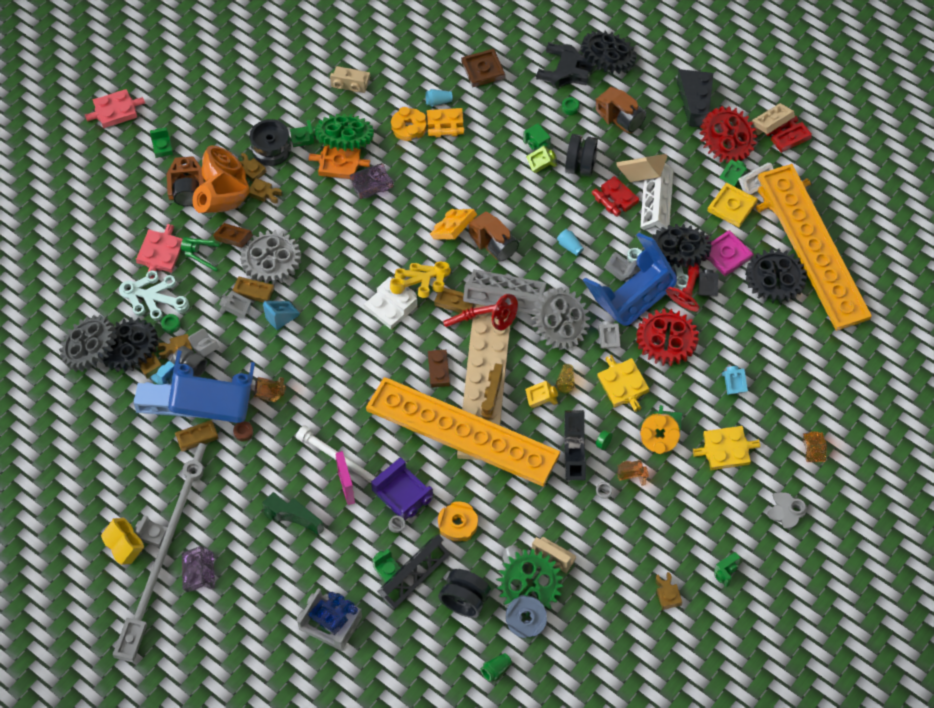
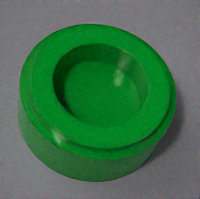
(570, 106)
(170, 323)
(604, 439)

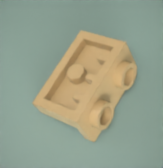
(350, 79)
(772, 119)
(563, 558)

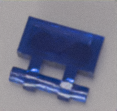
(330, 618)

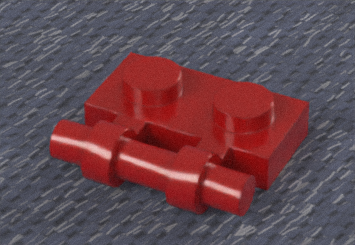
(792, 136)
(617, 192)

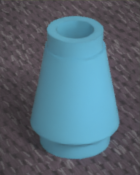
(437, 97)
(570, 242)

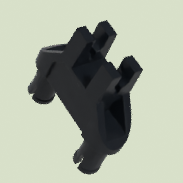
(570, 69)

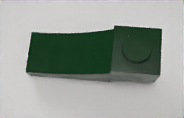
(294, 512)

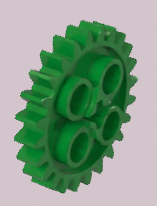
(344, 132)
(514, 571)

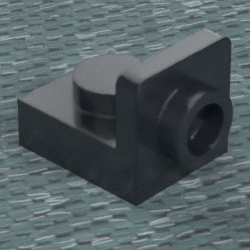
(708, 283)

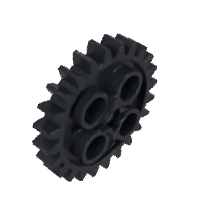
(608, 52)
(692, 250)
(759, 277)
(133, 345)

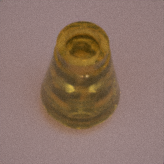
(565, 380)

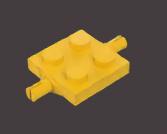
(623, 383)
(726, 448)

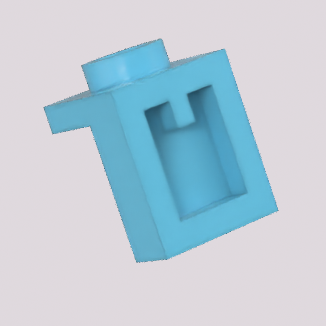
(164, 374)
(735, 380)

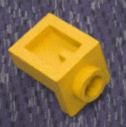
(541, 394)

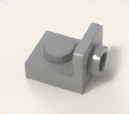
(234, 304)
(609, 334)
(202, 343)
(150, 532)

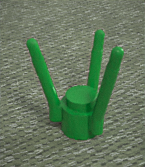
(192, 245)

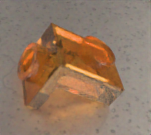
(269, 389)
(815, 446)
(632, 469)

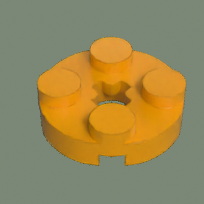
(406, 115)
(660, 422)
(458, 532)

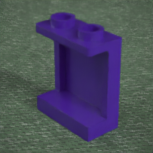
(401, 490)

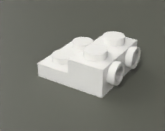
(391, 307)

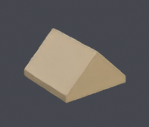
(643, 168)

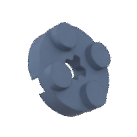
(537, 614)

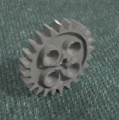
(270, 257)
(547, 309)

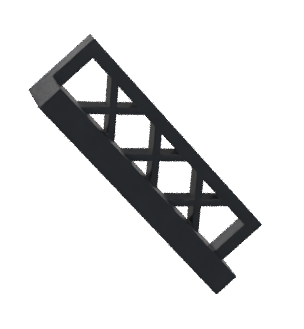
(411, 565)

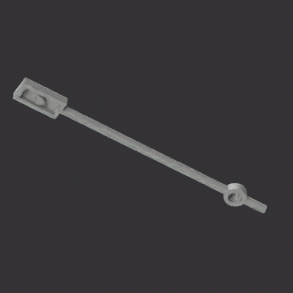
(134, 629)

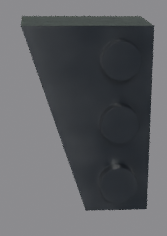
(696, 94)

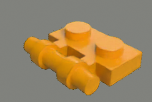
(442, 120)

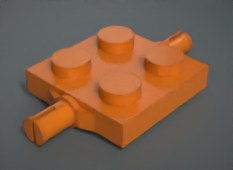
(338, 163)

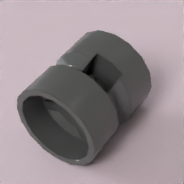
(195, 361)

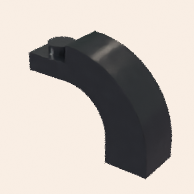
(574, 445)

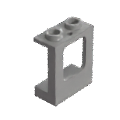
(343, 635)

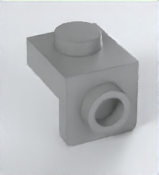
(620, 267)

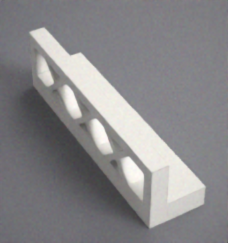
(662, 200)

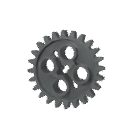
(88, 343)

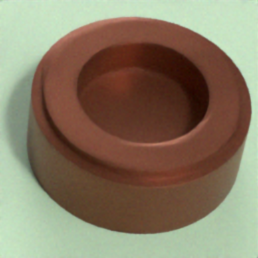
(243, 431)

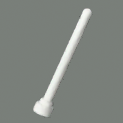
(305, 435)

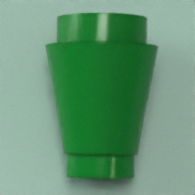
(495, 667)

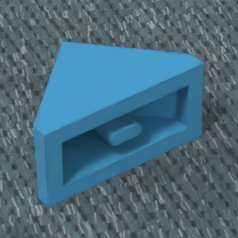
(279, 313)

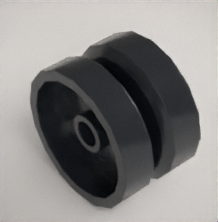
(270, 142)
(584, 156)
(464, 593)

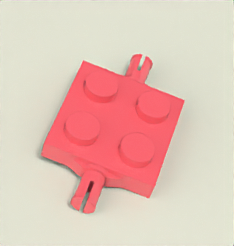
(114, 108)
(160, 250)

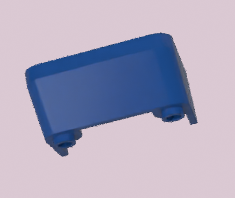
(641, 290)
(209, 397)

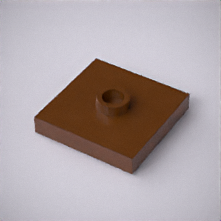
(483, 68)

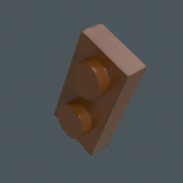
(233, 235)
(438, 368)

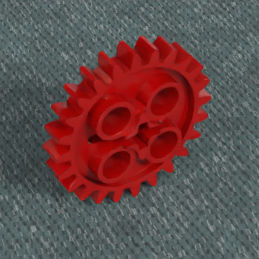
(728, 134)
(685, 339)

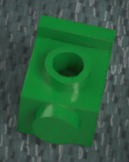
(536, 137)

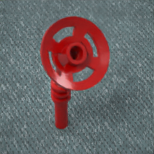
(685, 295)
(499, 311)

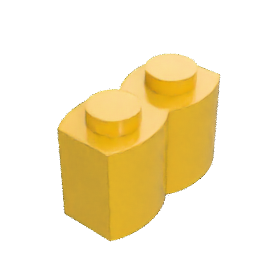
(122, 541)

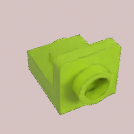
(541, 158)

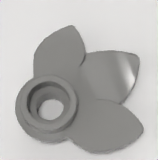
(784, 511)

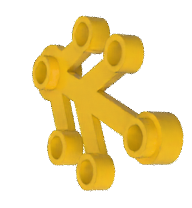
(440, 269)

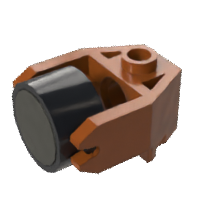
(620, 109)
(181, 187)
(494, 236)

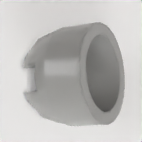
(605, 487)
(397, 521)

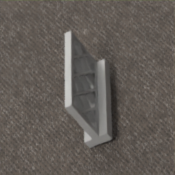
(479, 293)

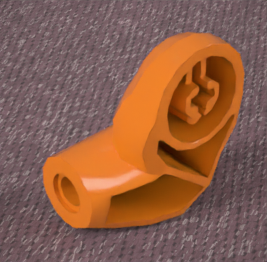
(224, 182)

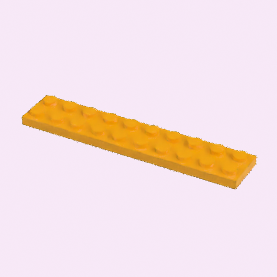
(814, 247)
(463, 431)

